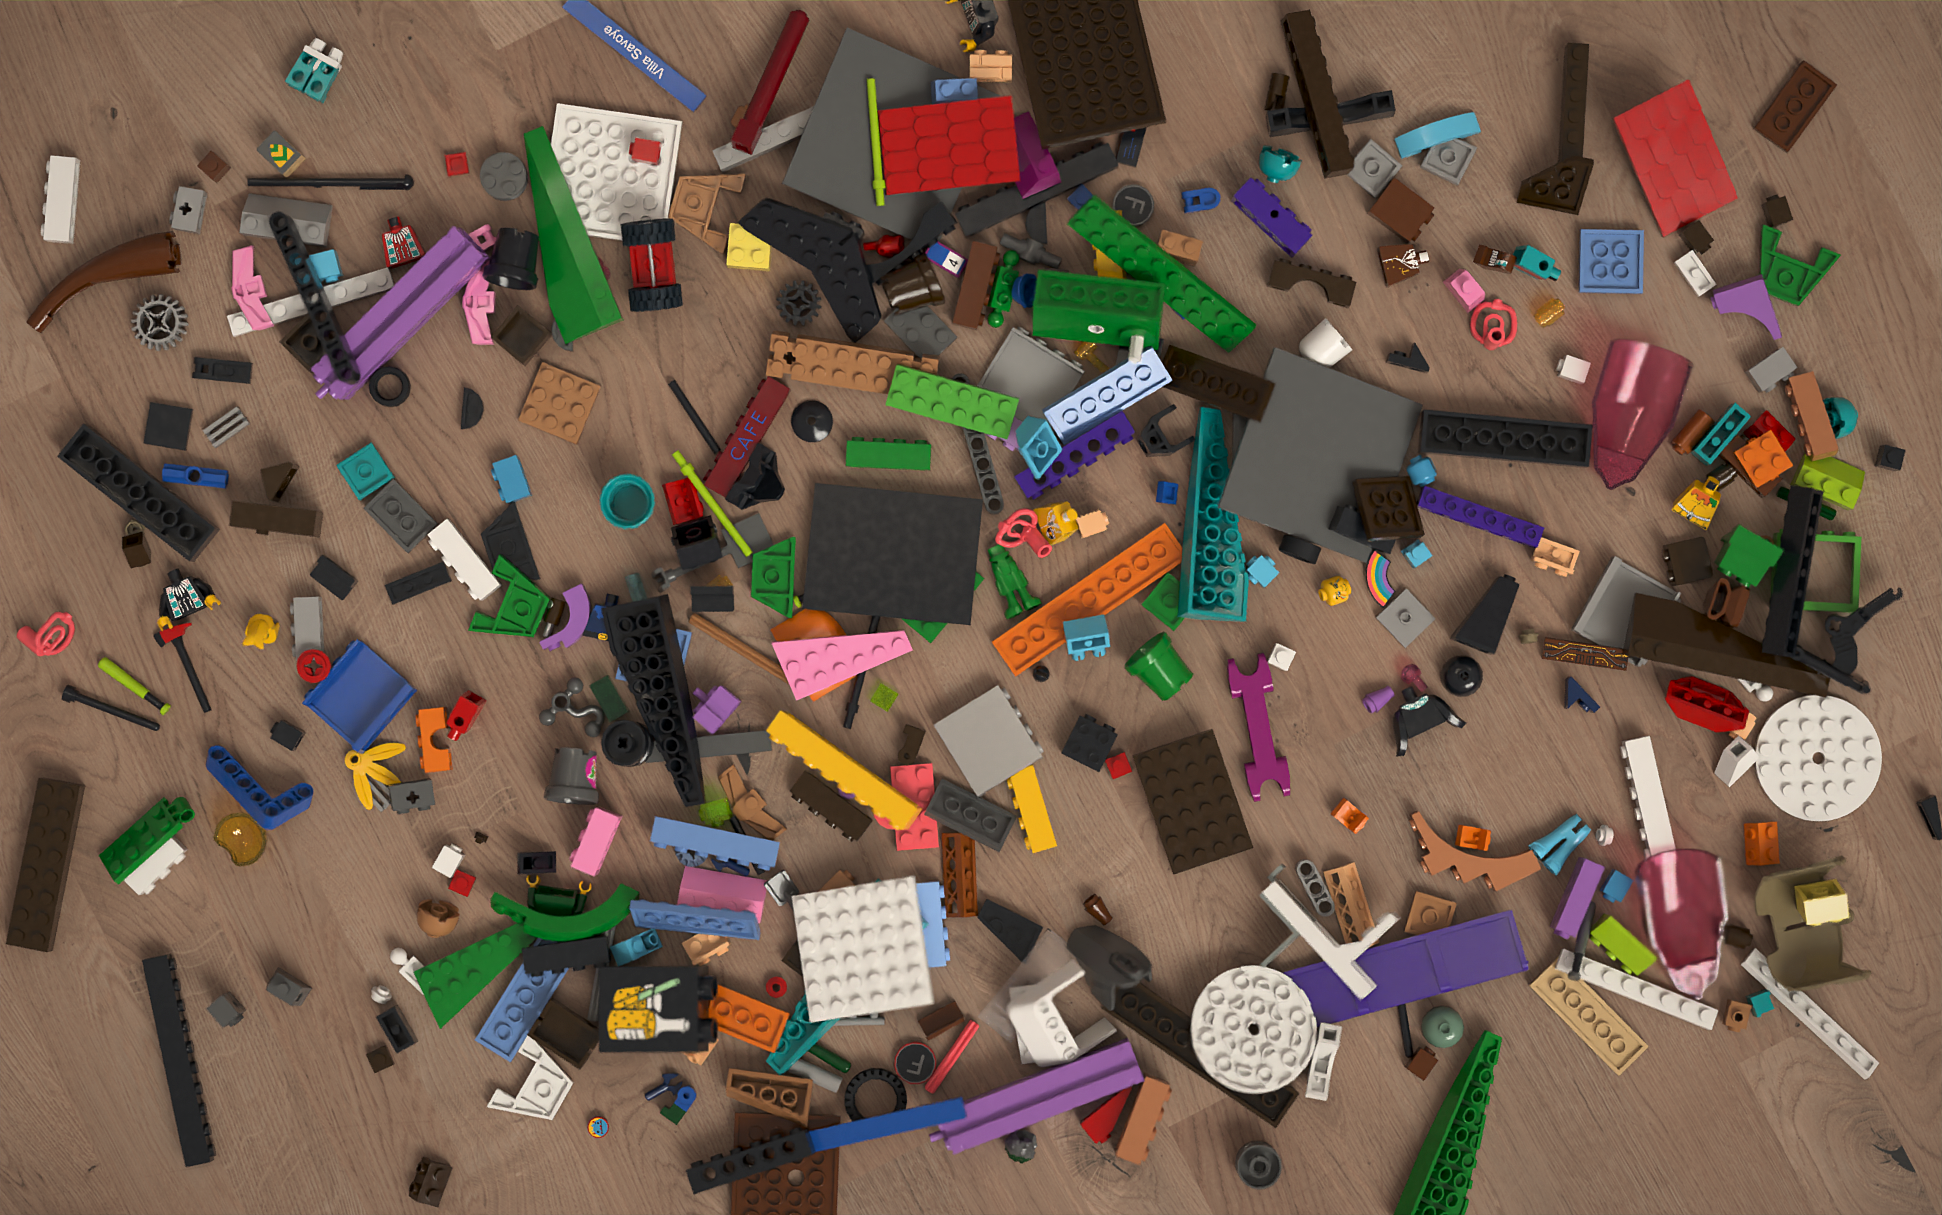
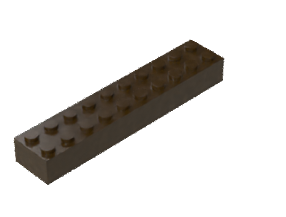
(1170, 1031)

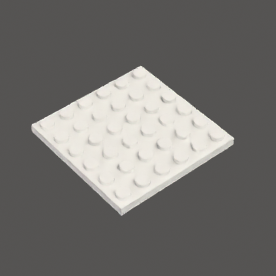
(601, 173)
(862, 949)

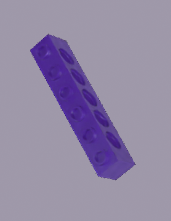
(1118, 422)
(1480, 517)

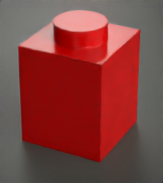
(645, 151)

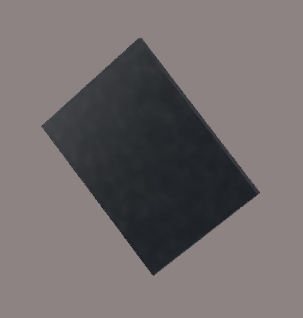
(892, 554)

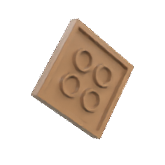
(559, 403)

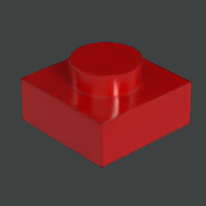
(1118, 765)
(462, 883)

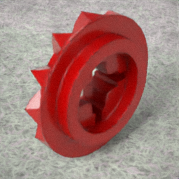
(306, 672)

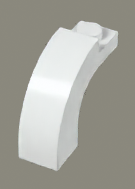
(1322, 1061)

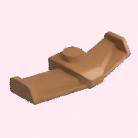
(748, 805)

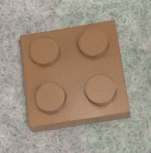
(1429, 914)

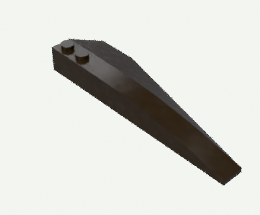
(1686, 638)

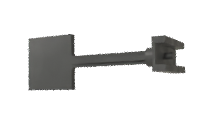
(753, 533)

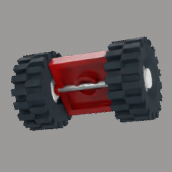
(652, 265)

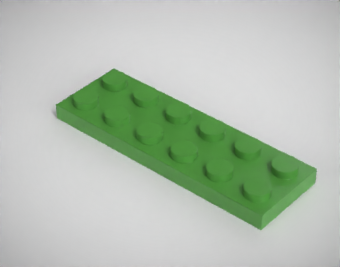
(952, 401)

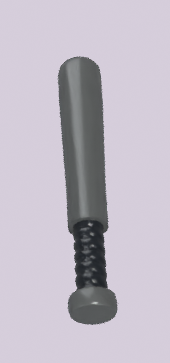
(1581, 942)

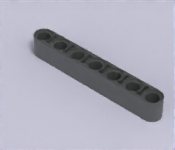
(982, 453)

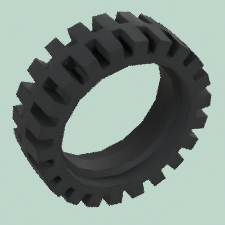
(866, 1075)

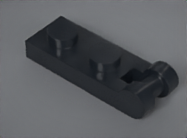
(223, 370)

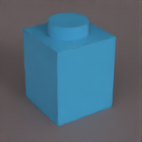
(1616, 886)

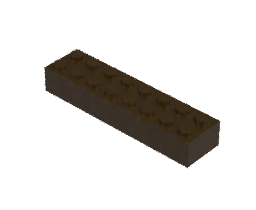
(45, 864)

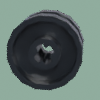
(625, 733)

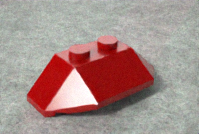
(1706, 705)

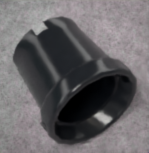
(513, 260)

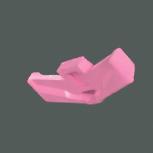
(249, 289)
(477, 304)

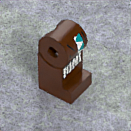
(1494, 259)

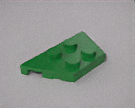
(774, 576)

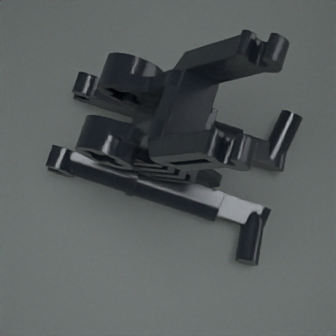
(1844, 644)

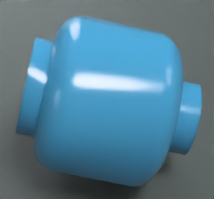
(1421, 471)

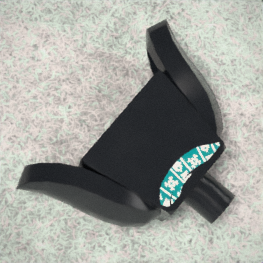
(1419, 716)

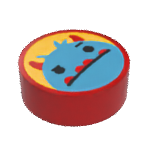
(598, 1127)

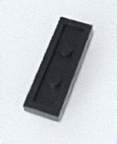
(418, 583)

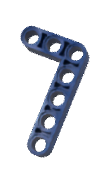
(251, 796)

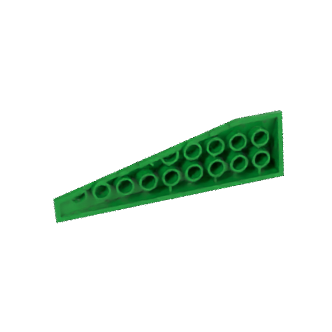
(572, 271)
(1449, 1151)

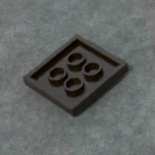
(1388, 508)

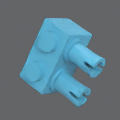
(1086, 635)

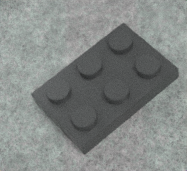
(921, 331)
(400, 516)

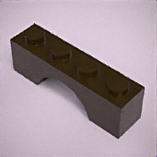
(1338, 289)

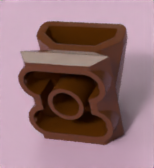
(1726, 602)

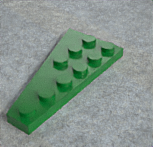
(462, 975)

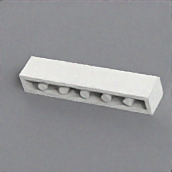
(1648, 795)

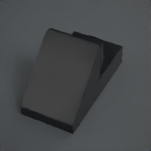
(1415, 361)
(536, 862)

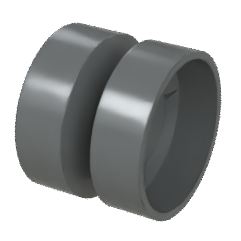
(1258, 1165)

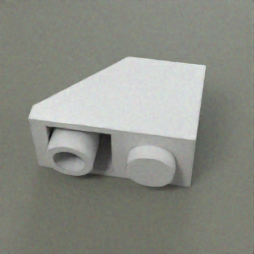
(1735, 761)

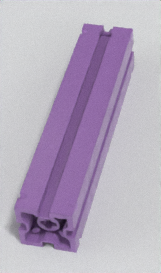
(404, 310)
(1042, 1096)

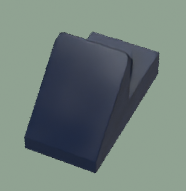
(1575, 692)

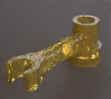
(1086, 350)

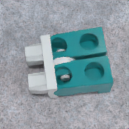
(315, 71)

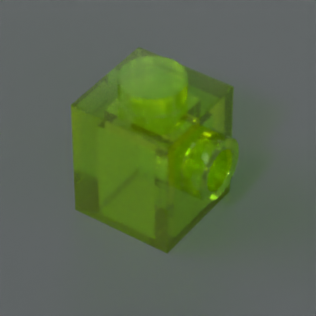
(715, 812)

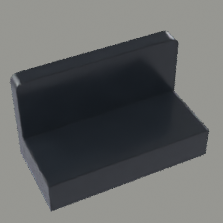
(333, 577)
(712, 598)

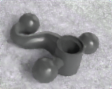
(574, 686)

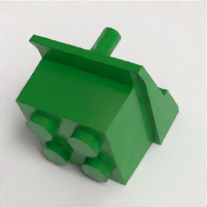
(1746, 556)

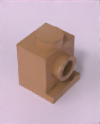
(1732, 1008)

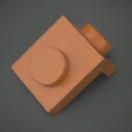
(1349, 816)
(1473, 837)

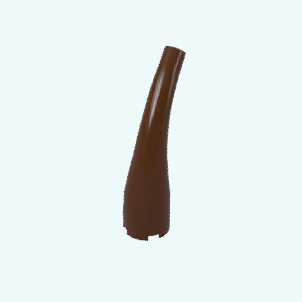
(133, 259)

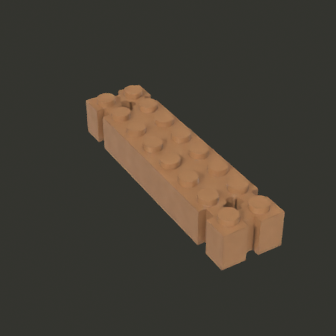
(841, 362)

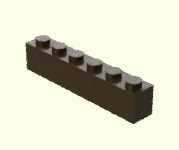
(1573, 100)

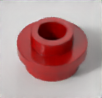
(783, 987)

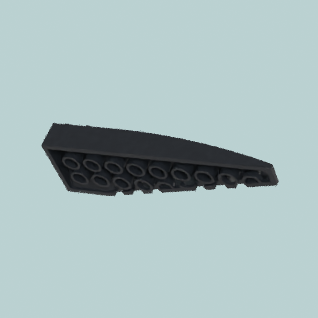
(650, 657)

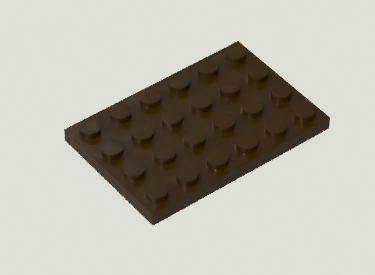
(1193, 801)

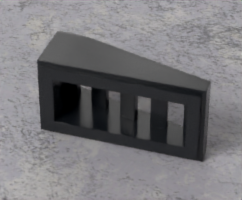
(1929, 810)

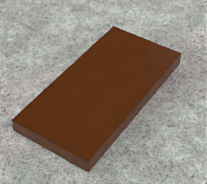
(1795, 106)

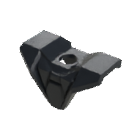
(759, 482)

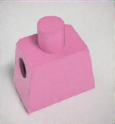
(1465, 289)

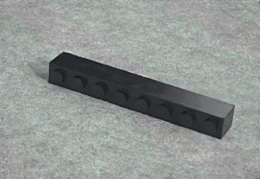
(1009, 201)
(1792, 571)

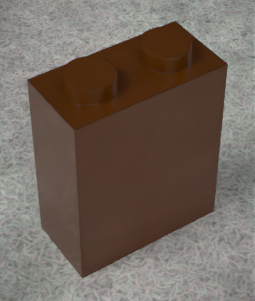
(1401, 211)

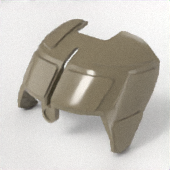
(1808, 954)

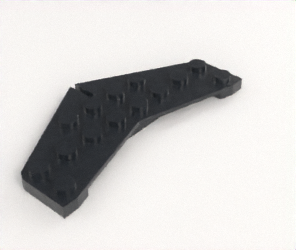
(818, 247)

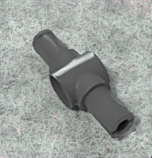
(1030, 251)

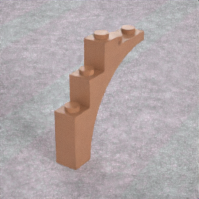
(1440, 856)

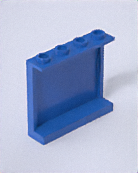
(359, 695)

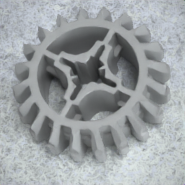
(153, 329)

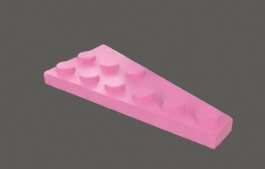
(829, 660)

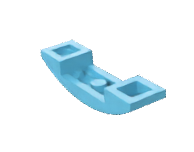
(1437, 133)

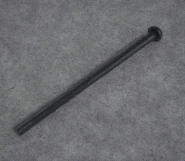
(364, 183)

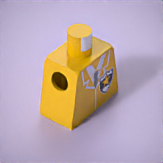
(1057, 521)

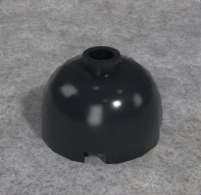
(1452, 679)

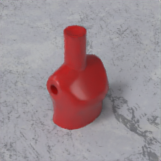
(886, 245)

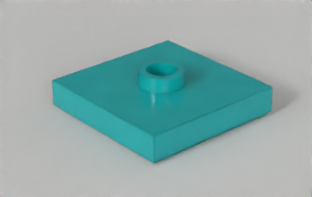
(365, 471)

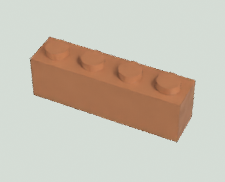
(1811, 416)

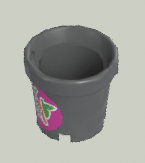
(573, 777)

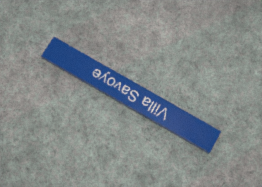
(635, 53)

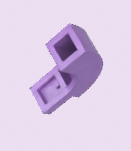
(580, 611)

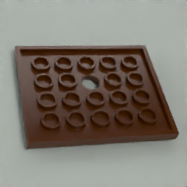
(770, 1190)

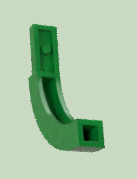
(570, 927)

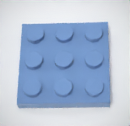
(1611, 261)

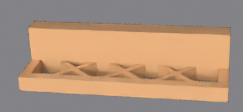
(1356, 902)

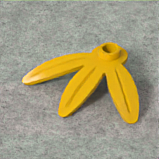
(378, 772)

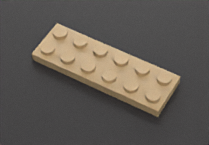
(1589, 1018)

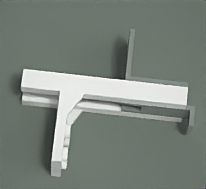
(1302, 922)

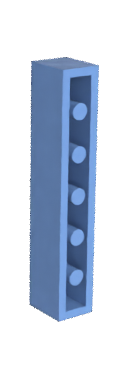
(715, 842)

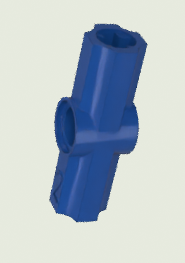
(182, 475)

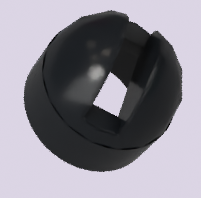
(1043, 669)

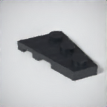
(1010, 928)

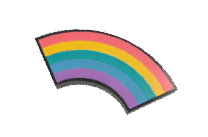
(1377, 578)

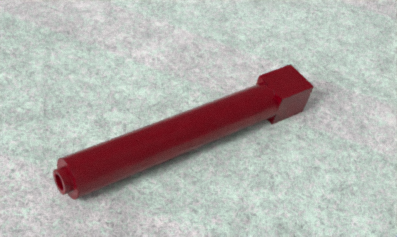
(749, 128)

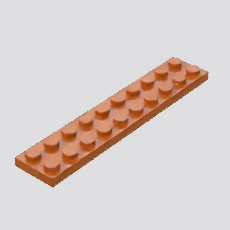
(1090, 597)

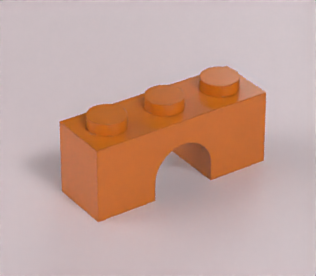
(429, 722)

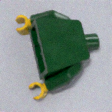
(555, 900)

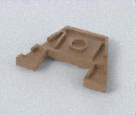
(695, 204)

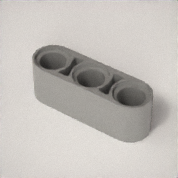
(1322, 895)

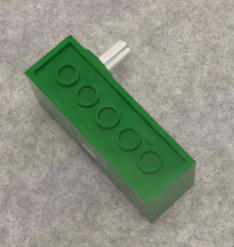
(1099, 310)

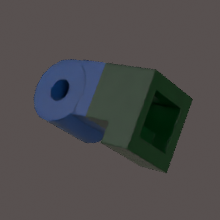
(684, 1100)

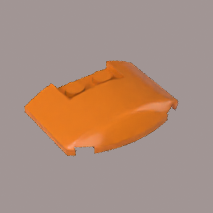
(810, 625)

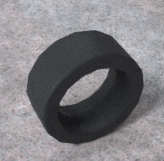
(374, 389)
(1299, 549)

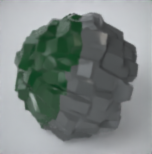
(1021, 1146)

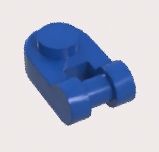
(1208, 198)

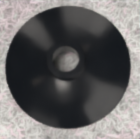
(814, 432)

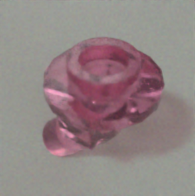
(1411, 674)

